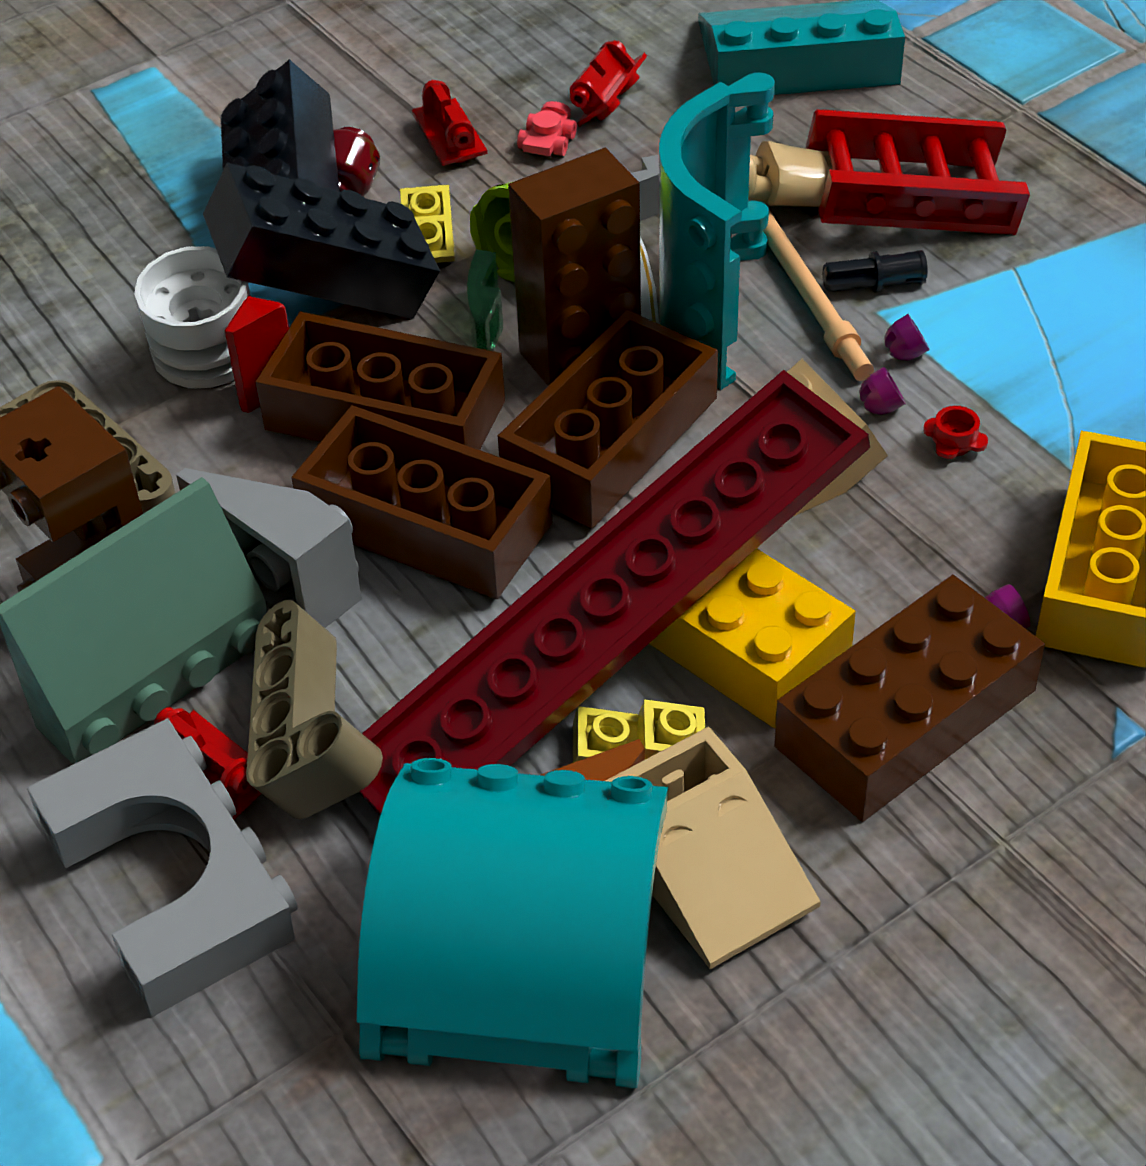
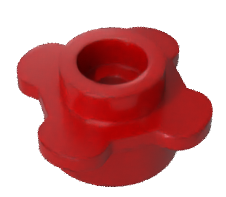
(955, 432)

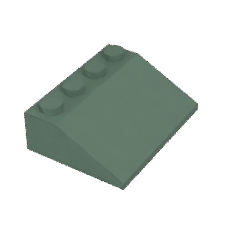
(133, 623)

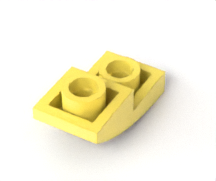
(433, 215)
(656, 726)

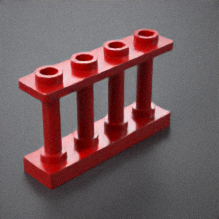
(915, 200)

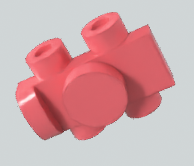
(548, 130)

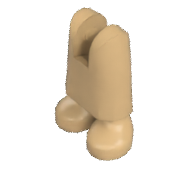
(788, 175)

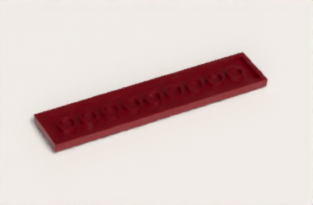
(621, 586)

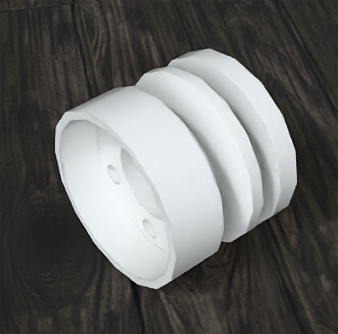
(185, 314)

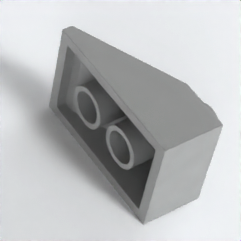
(290, 542)

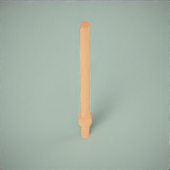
(838, 334)

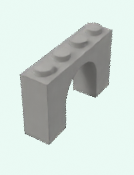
(233, 908)

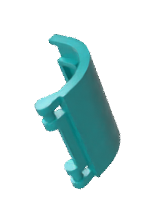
(703, 203)
(509, 919)

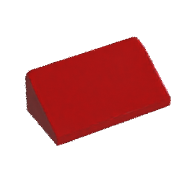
(251, 343)

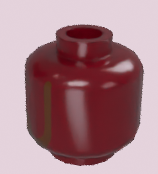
(356, 159)

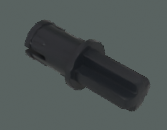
(876, 271)

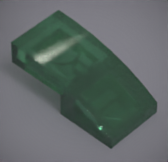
(484, 300)

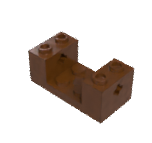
(64, 479)

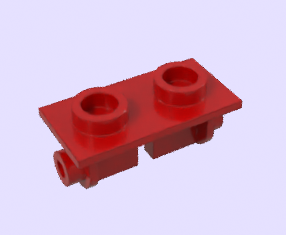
(606, 77)
(447, 125)
(223, 757)

